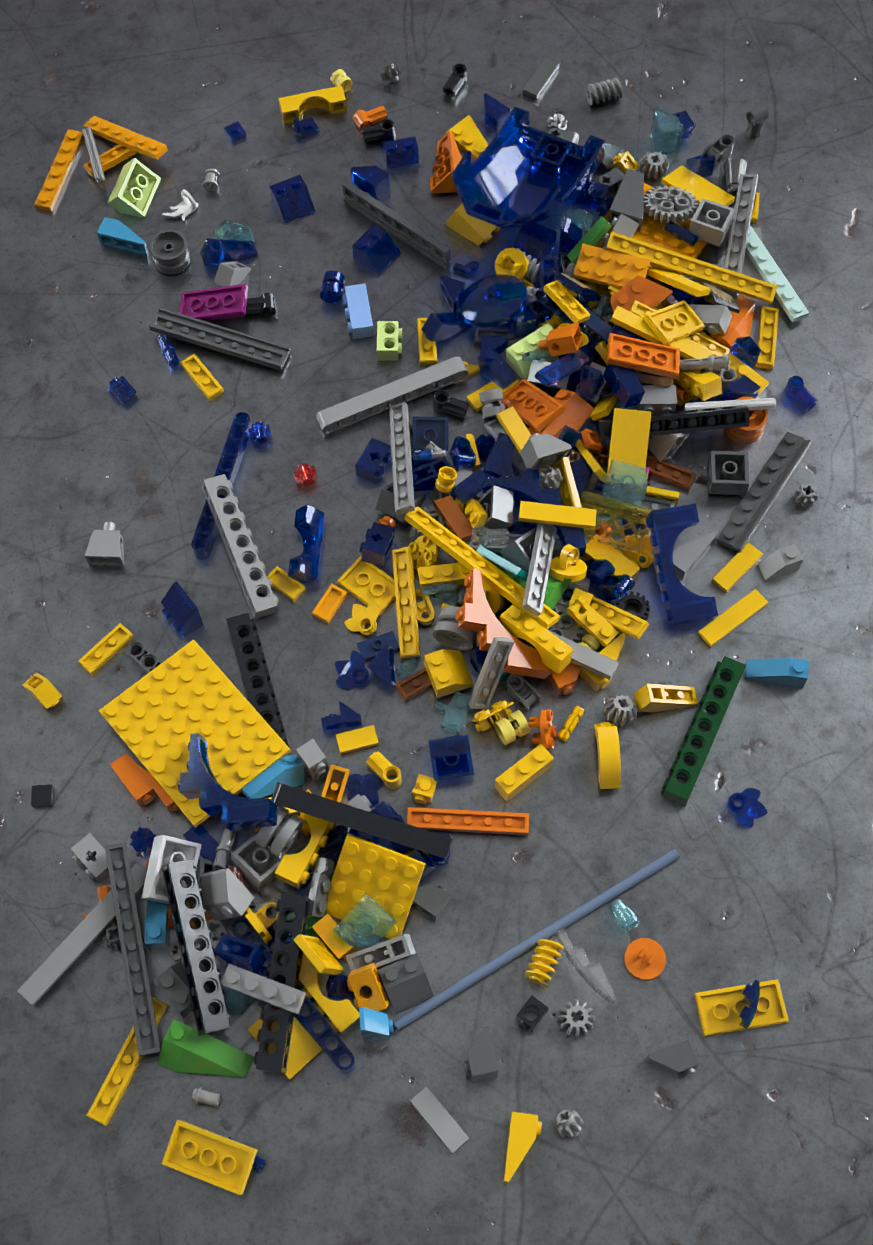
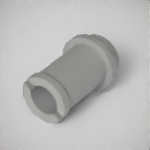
(205, 1097)

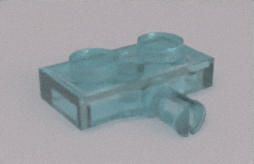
(454, 713)

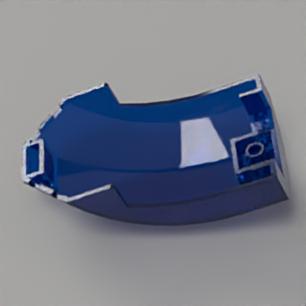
(525, 174)

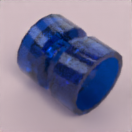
(332, 287)

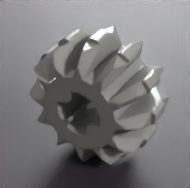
(654, 164)
(621, 709)
(573, 1011)

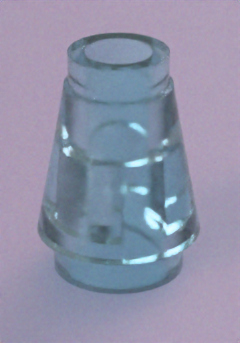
(626, 917)

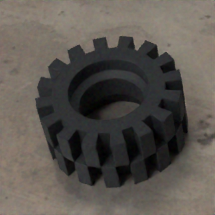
(637, 601)

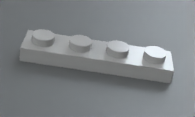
(490, 673)
(263, 988)

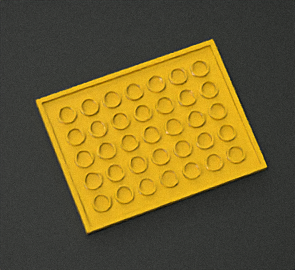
(187, 698)

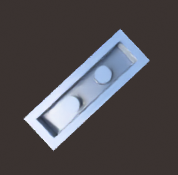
(358, 311)

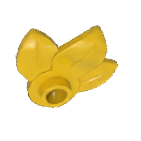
(645, 552)
(362, 616)

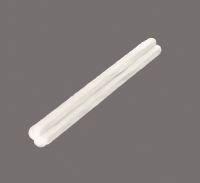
(752, 404)

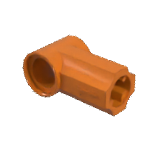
(369, 118)

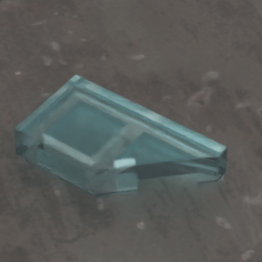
(536, 355)
(441, 590)

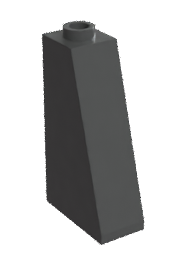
(629, 198)

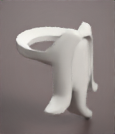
(183, 209)

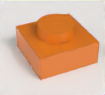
(591, 439)

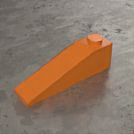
(447, 160)
(739, 325)

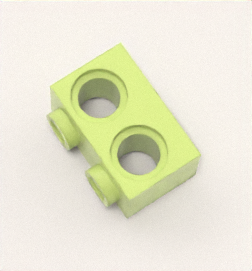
(388, 337)

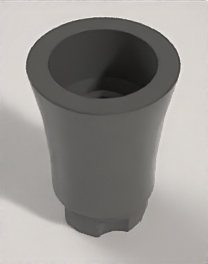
(732, 170)

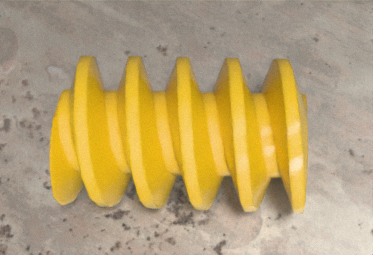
(542, 961)

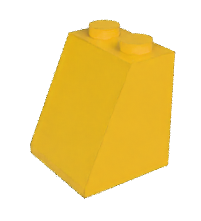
(470, 227)

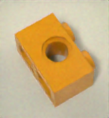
(368, 977)

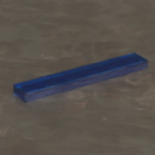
(567, 365)

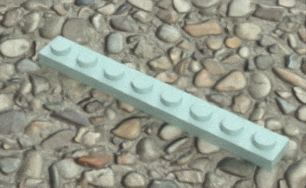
(772, 274)

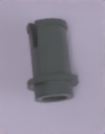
(460, 597)

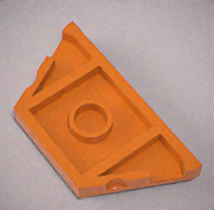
(643, 291)

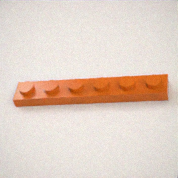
(469, 821)

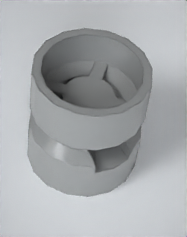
(492, 396)

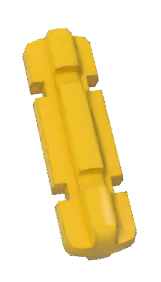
(570, 723)

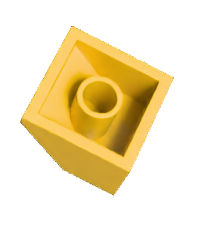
(447, 671)

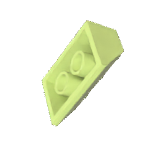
(134, 189)
(527, 344)

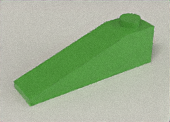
(189, 1053)

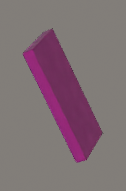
(215, 302)

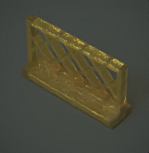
(616, 511)

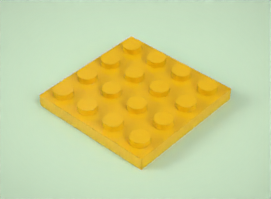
(378, 872)

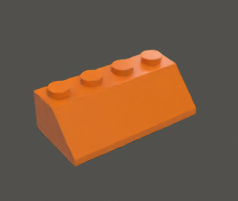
(575, 416)

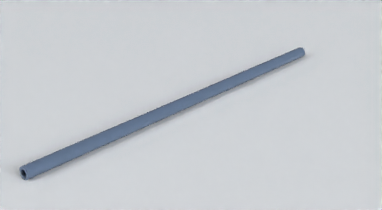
(531, 942)

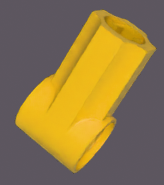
(384, 769)

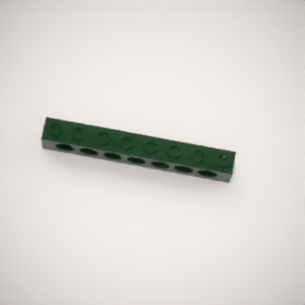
(681, 792)

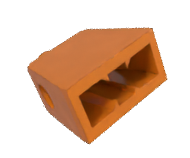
(562, 340)

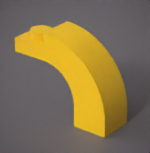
(608, 755)

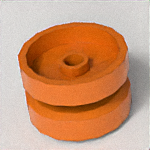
(751, 433)

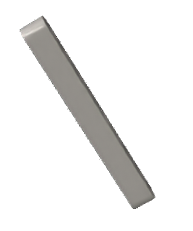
(391, 394)

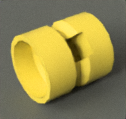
(505, 729)

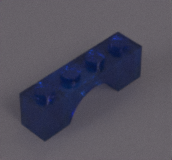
(310, 525)

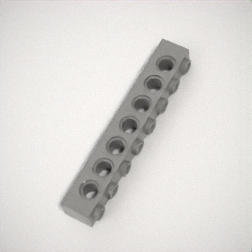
(258, 605)

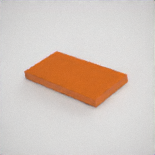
(643, 356)
(533, 404)

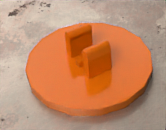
(645, 959)

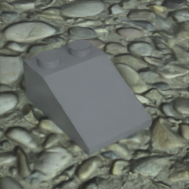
(259, 863)

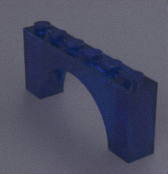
(680, 603)

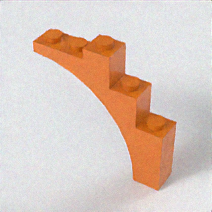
(478, 616)
(140, 783)

